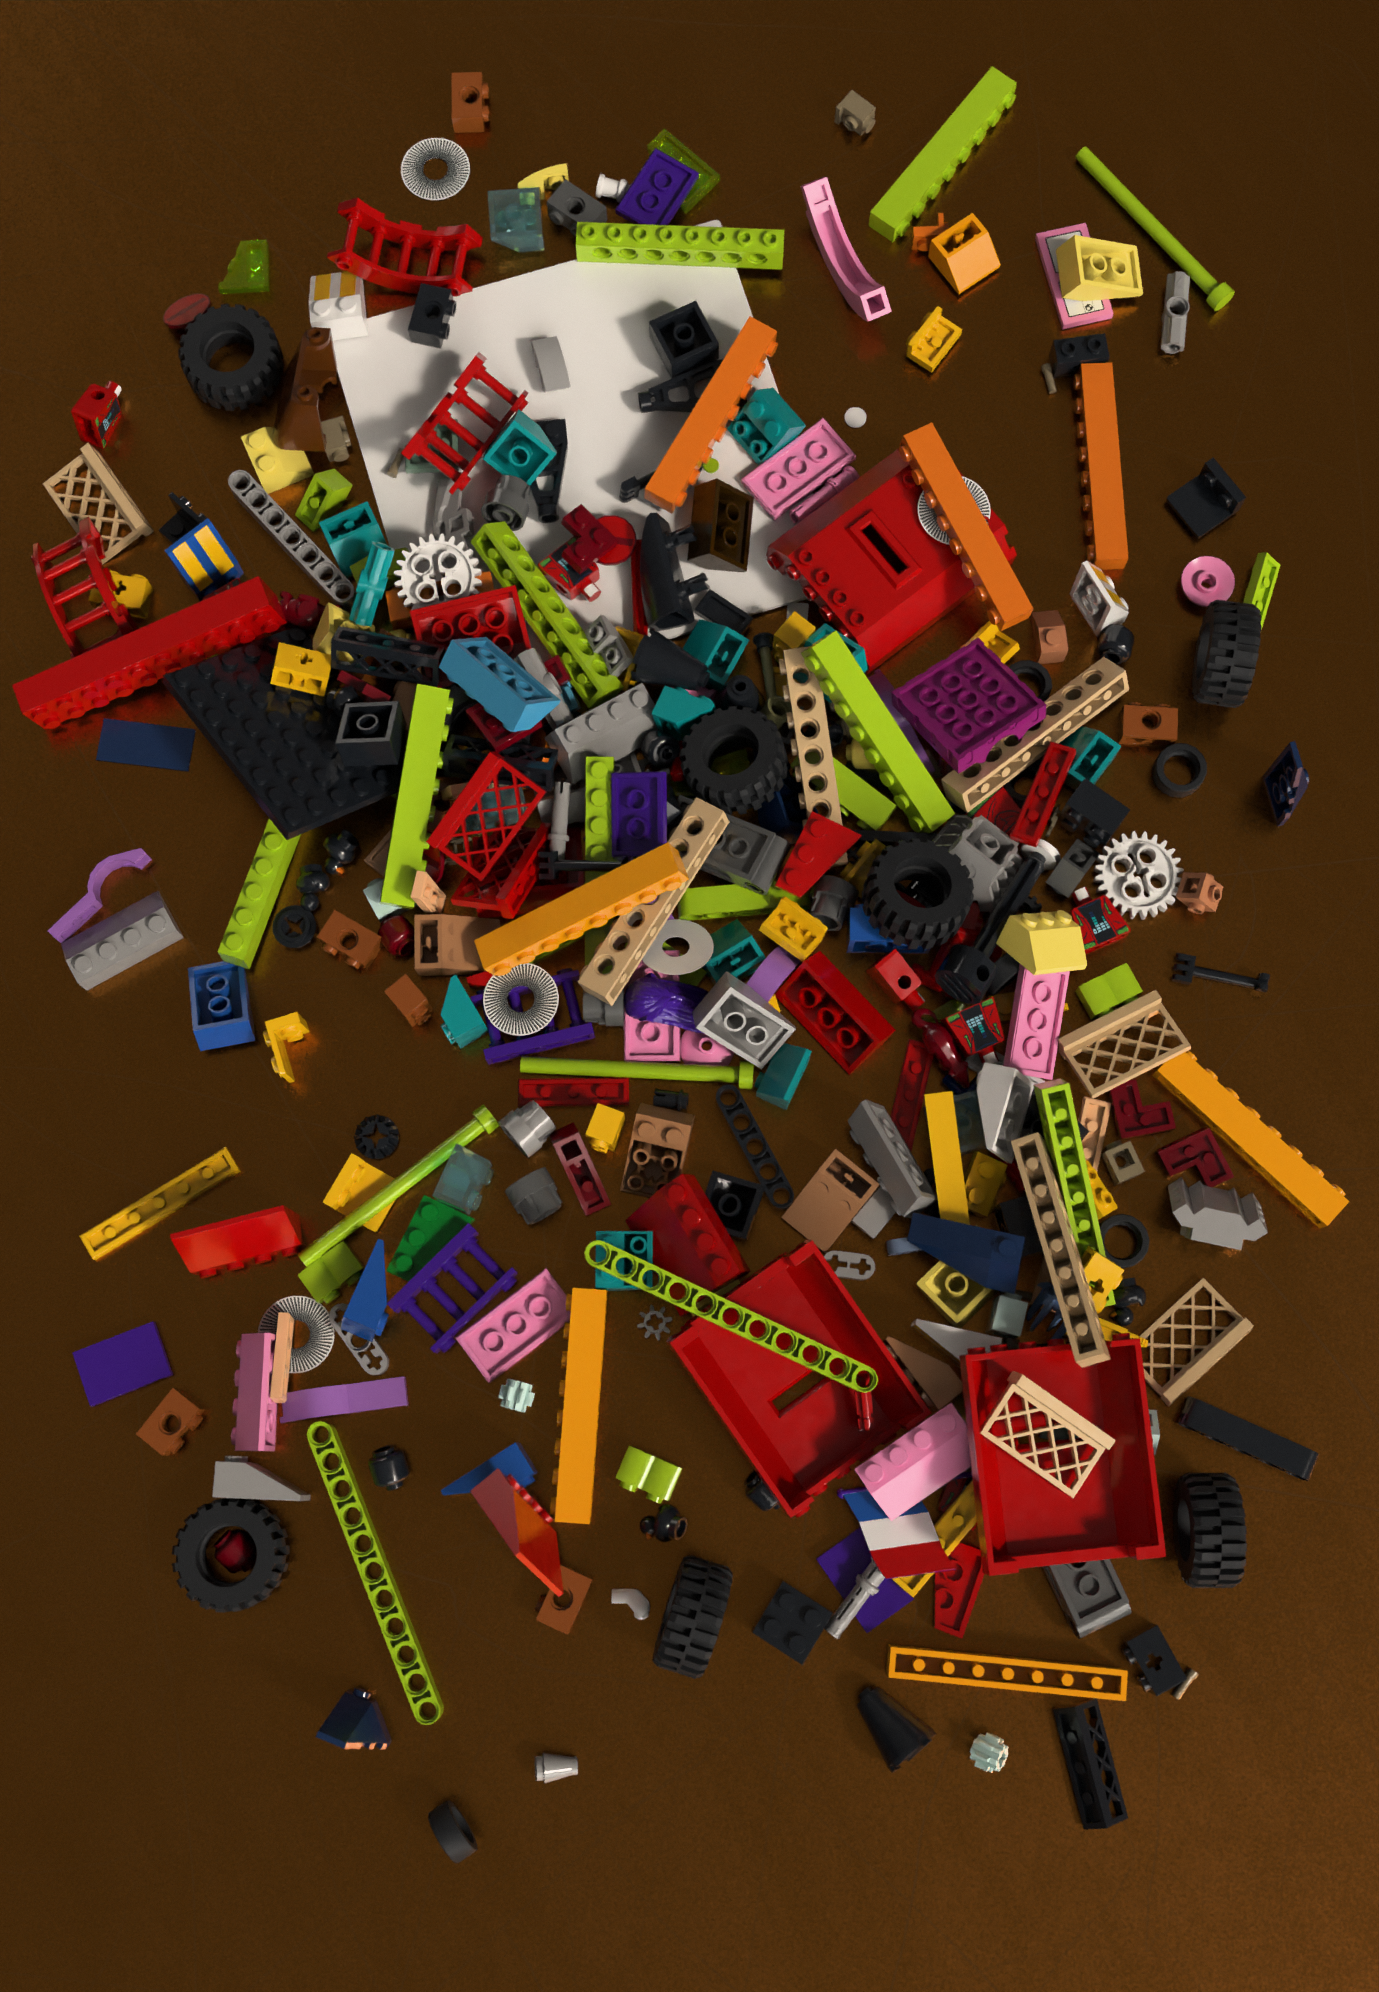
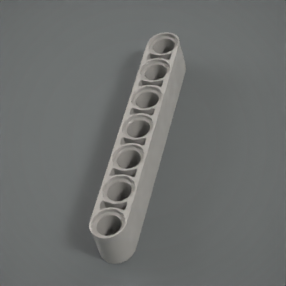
(287, 530)

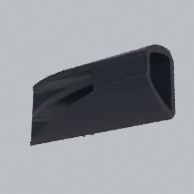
(661, 577)

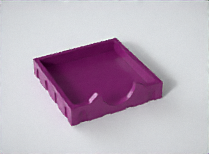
(968, 705)

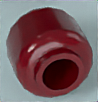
(397, 935)
(235, 1551)

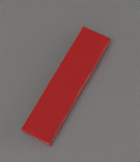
(1043, 794)
(911, 1090)
(574, 1092)

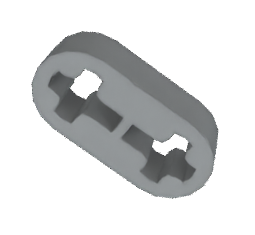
(851, 1258)

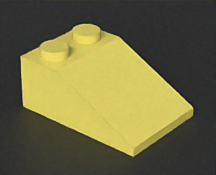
(1098, 269)

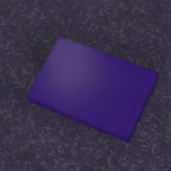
(657, 191)
(638, 812)
(122, 1363)
(848, 1560)

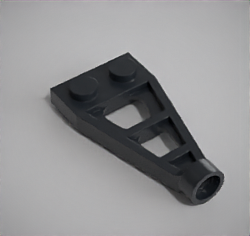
(688, 379)
(548, 501)

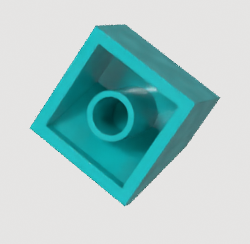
(520, 449)
(460, 1016)
(782, 1075)

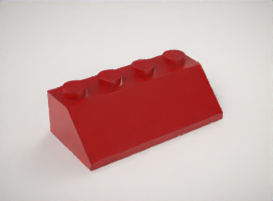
(834, 1012)

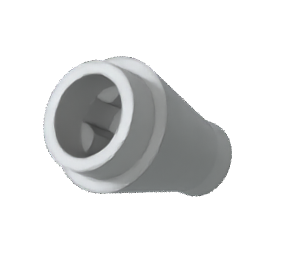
(554, 1767)

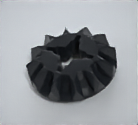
(294, 914)
(385, 1146)

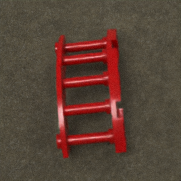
(409, 235)
(441, 416)
(100, 578)

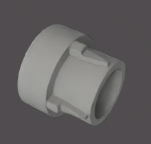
(527, 1127)

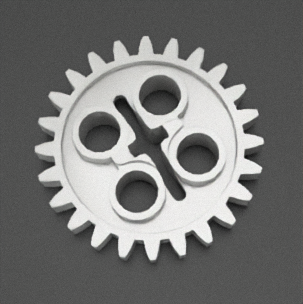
(414, 582)
(1162, 867)

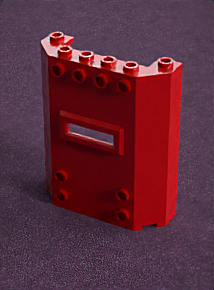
(854, 579)
(818, 1431)
(1022, 1514)

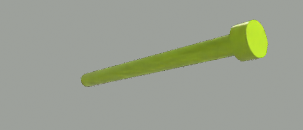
(1217, 293)
(648, 1070)
(482, 1121)

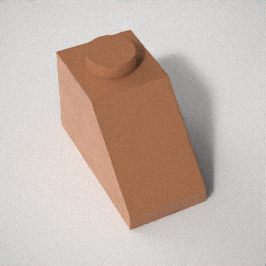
(1049, 637)

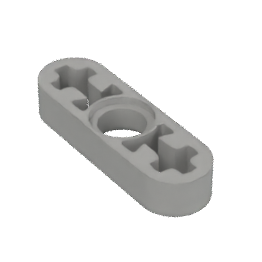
(365, 1360)

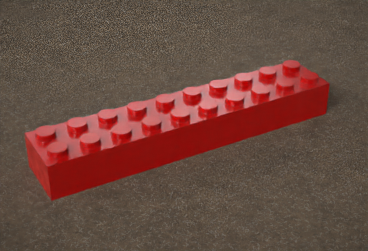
(149, 653)

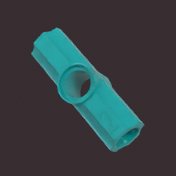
(371, 584)

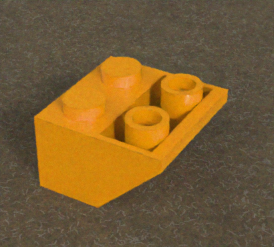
(964, 253)

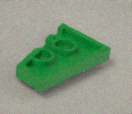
(426, 1235)

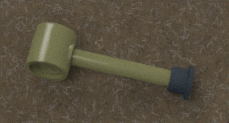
(774, 706)

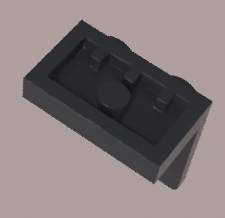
(1207, 499)
(182, 521)

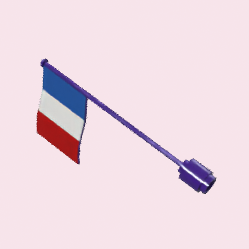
(899, 1546)

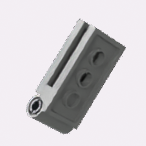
(744, 853)
(1088, 1594)

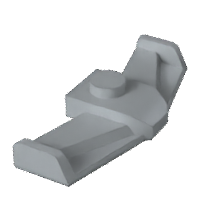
(450, 518)

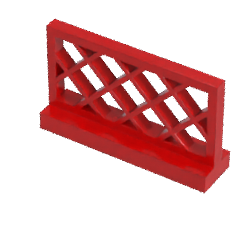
(469, 798)
(521, 878)

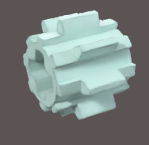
(516, 1395)
(989, 1752)

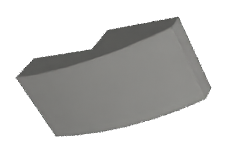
(551, 364)
(608, 642)
(875, 1213)

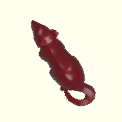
(302, 612)
(940, 1043)

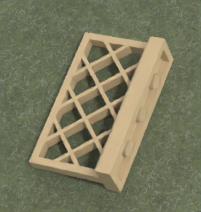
(110, 486)
(1107, 1028)
(1208, 1356)
(1063, 1416)

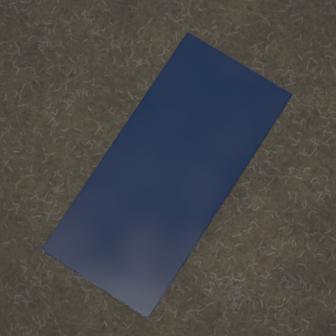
(145, 744)

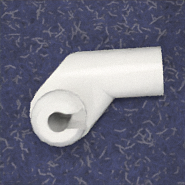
(634, 1599)

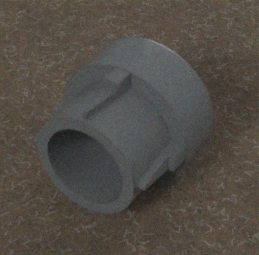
(507, 502)
(832, 901)
(600, 1012)
(534, 1196)

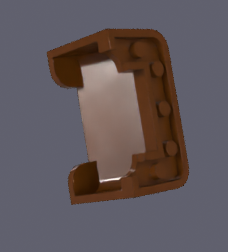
(297, 415)

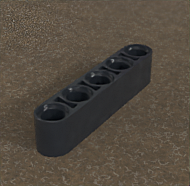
(750, 1134)
(1248, 1438)

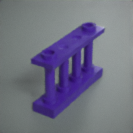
(551, 1037)
(426, 1281)

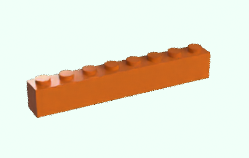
(711, 414)
(1101, 466)
(965, 527)

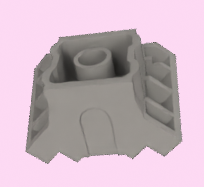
(985, 852)
(1216, 1214)

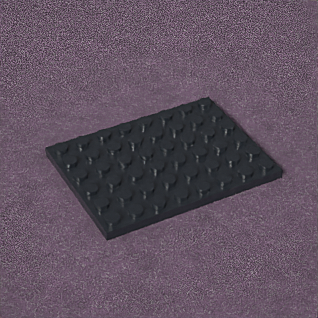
(278, 736)

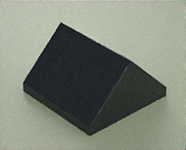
(734, 1202)

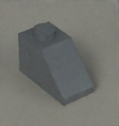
(1072, 868)

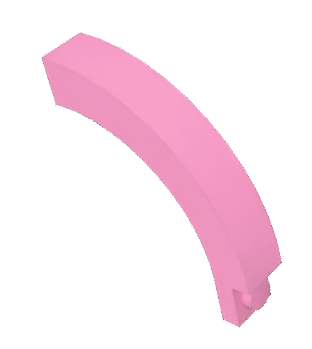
(854, 282)

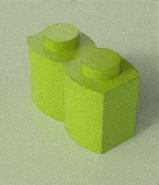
(1109, 991)
(332, 1272)
(648, 1474)

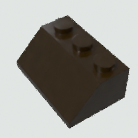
(721, 526)

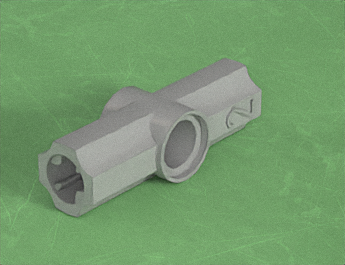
(1175, 324)
(534, 665)

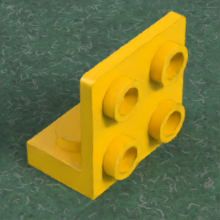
(289, 1028)
(355, 1186)

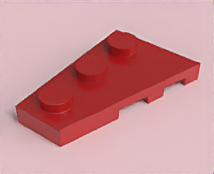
(814, 853)
(957, 1590)

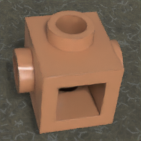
(1199, 892)

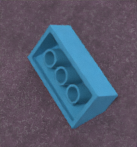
(497, 683)

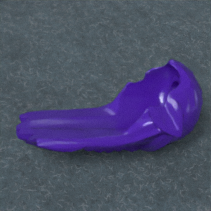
(663, 1001)

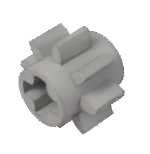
(647, 1318)

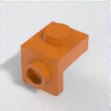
(923, 235)

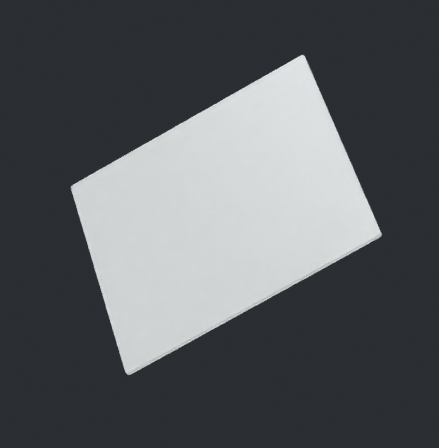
(606, 345)

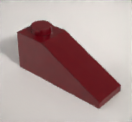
(579, 1169)

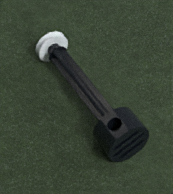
(967, 969)

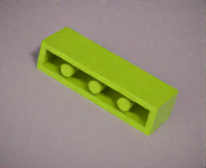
(855, 795)

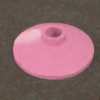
(1211, 571)
(692, 1052)

